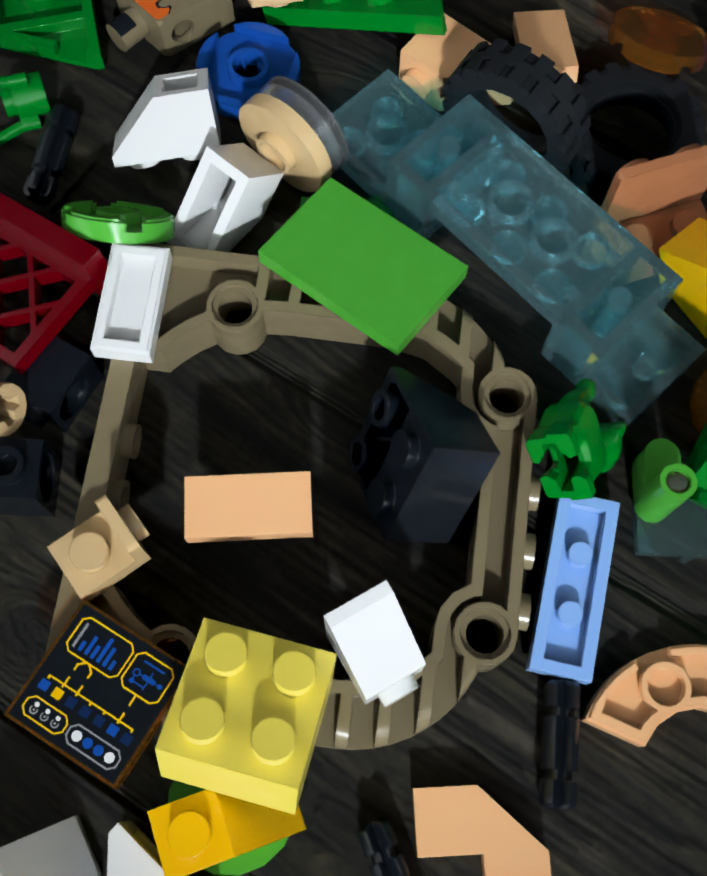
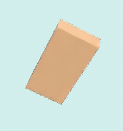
(549, 35)
(248, 507)

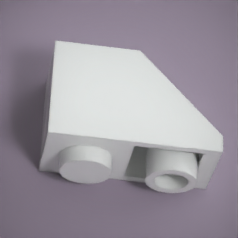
(169, 121)

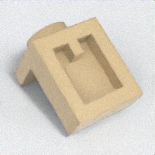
(101, 549)

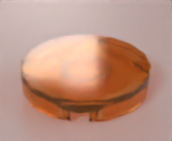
(658, 39)

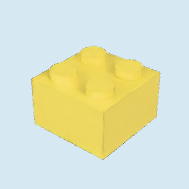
(246, 715)

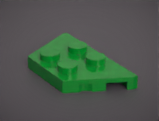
(365, 15)
(52, 30)

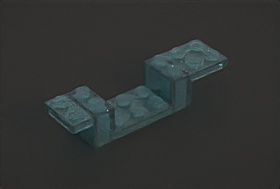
(531, 230)

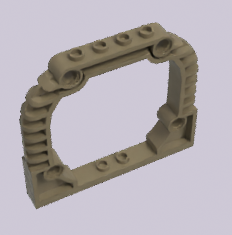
(199, 298)

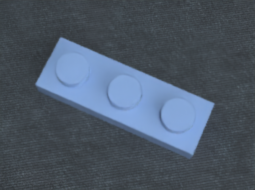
(573, 589)

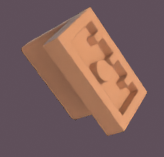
(659, 195)

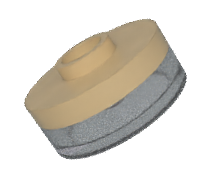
(294, 133)

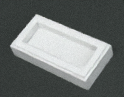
(132, 303)

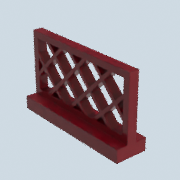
(63, 258)

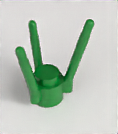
(25, 97)

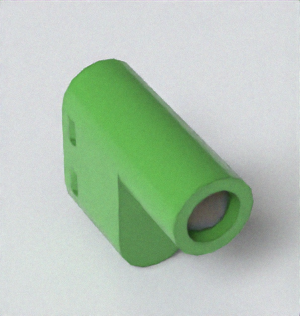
(660, 480)

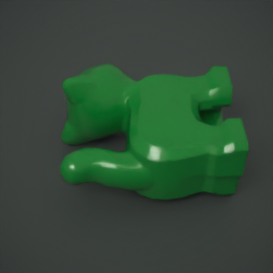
(576, 443)

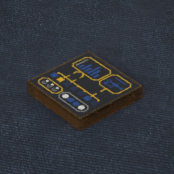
(98, 694)

